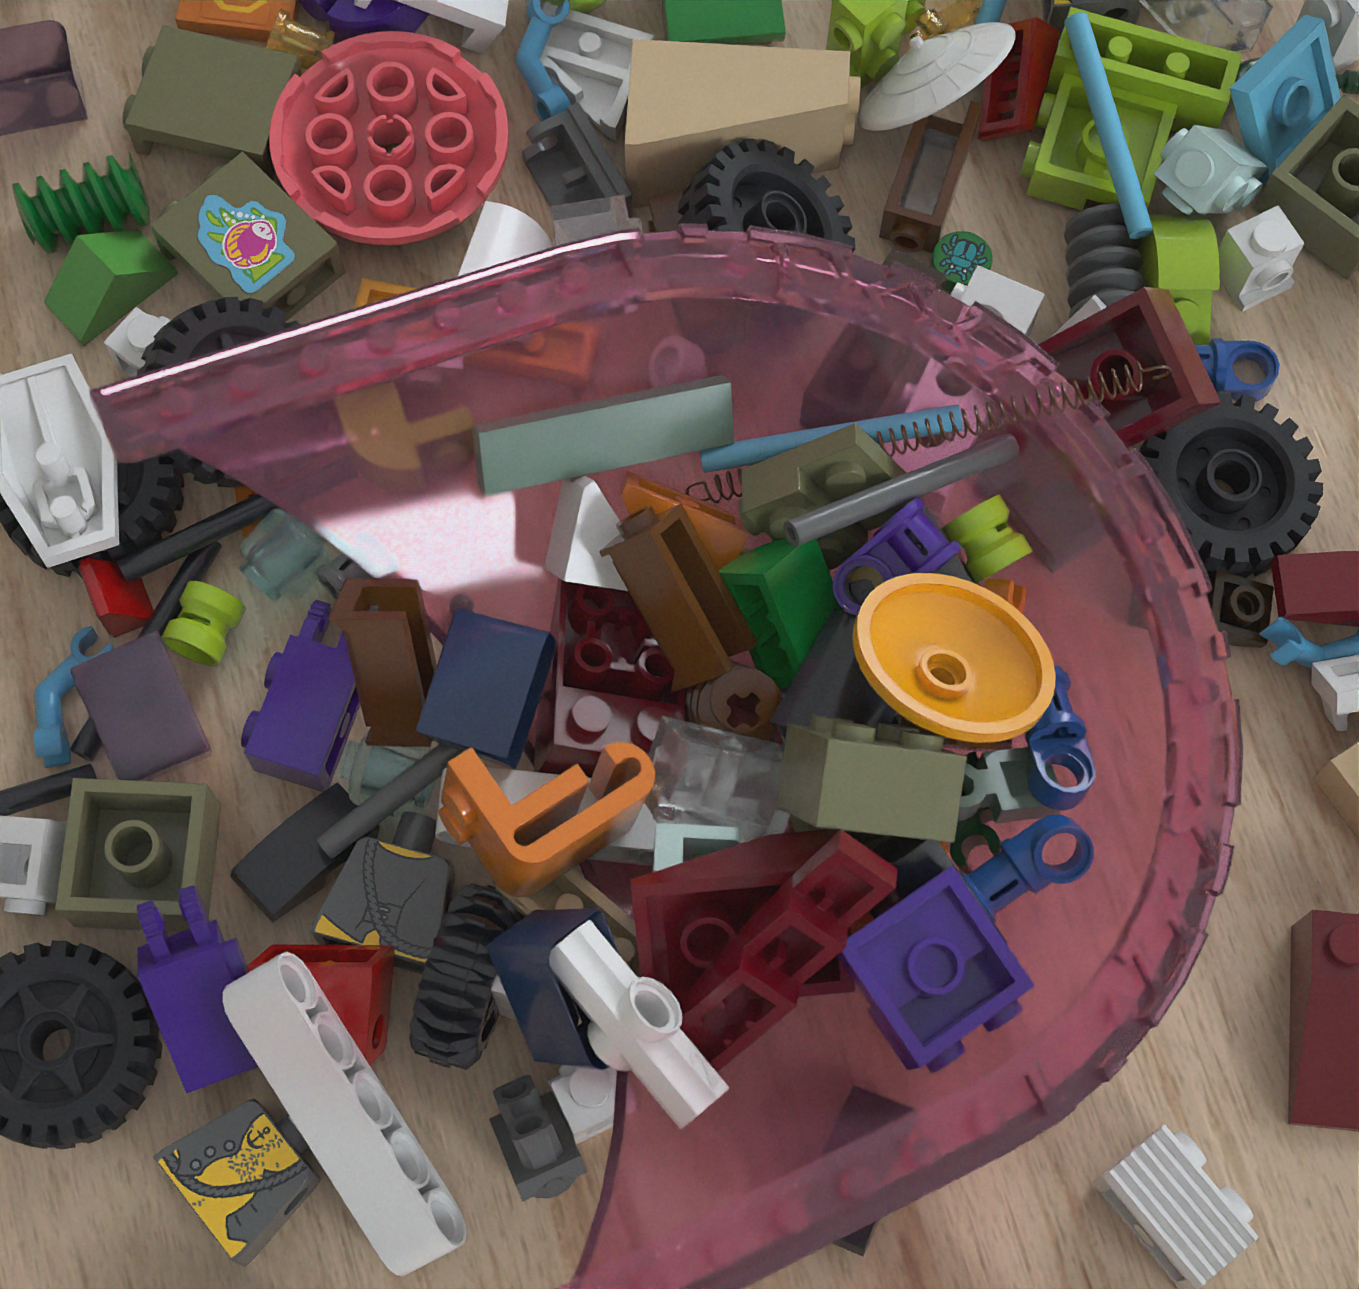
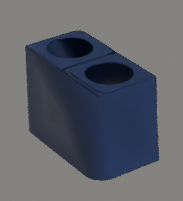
(487, 686)
(536, 996)

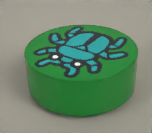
(958, 257)

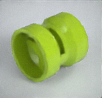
(987, 539)
(203, 623)

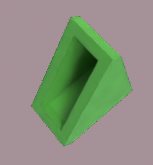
(105, 280)

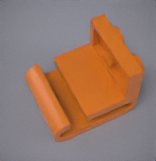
(541, 834)

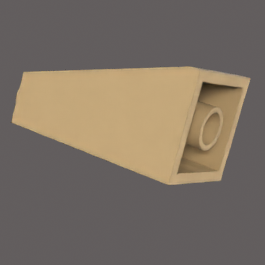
(703, 96)

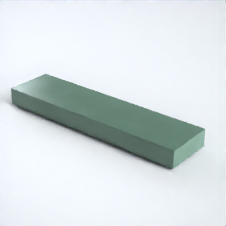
(603, 434)

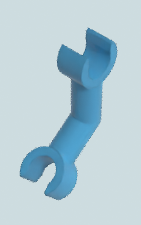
(547, 97)
(1296, 648)
(50, 736)

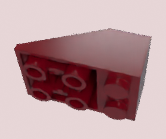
(602, 682)

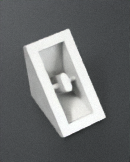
(579, 531)

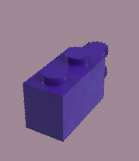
(305, 709)
(185, 990)

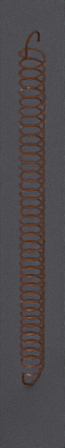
(978, 421)

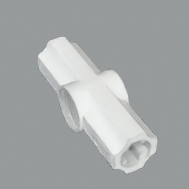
(635, 1024)

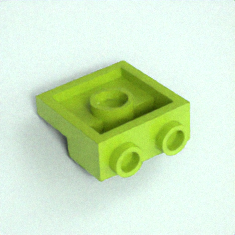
(871, 33)
(1071, 160)

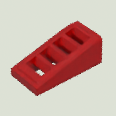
(1031, 58)

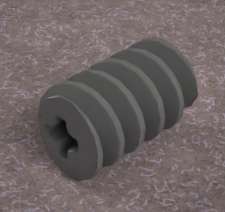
(1101, 257)

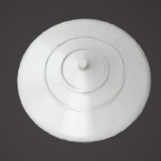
(935, 74)

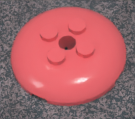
(379, 93)

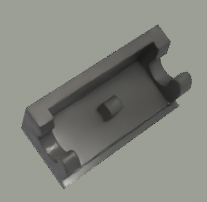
(572, 161)

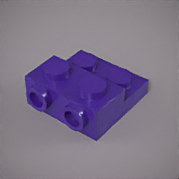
(935, 972)

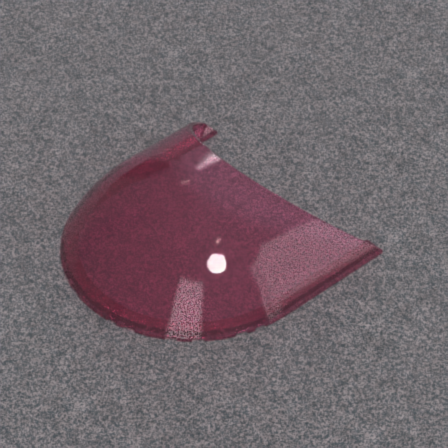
(822, 1126)

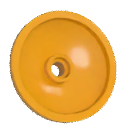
(953, 657)

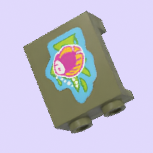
(249, 239)

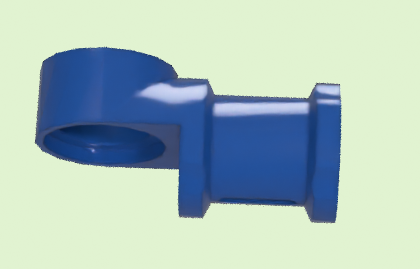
(1219, 360)
(1059, 741)
(1021, 866)

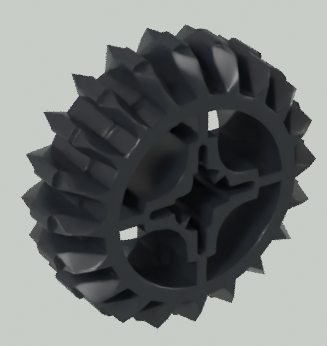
(455, 996)

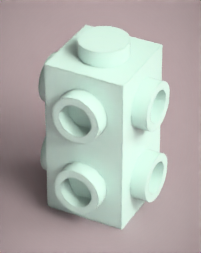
(1209, 171)

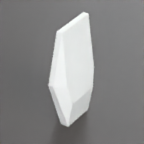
(57, 462)

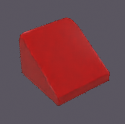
(116, 603)

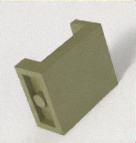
(208, 96)

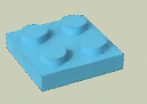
(1286, 93)

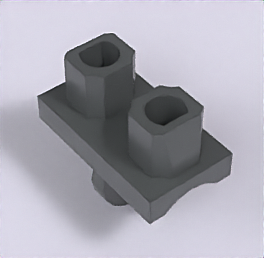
(535, 1140)

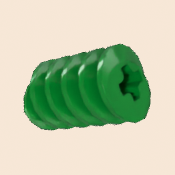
(82, 204)

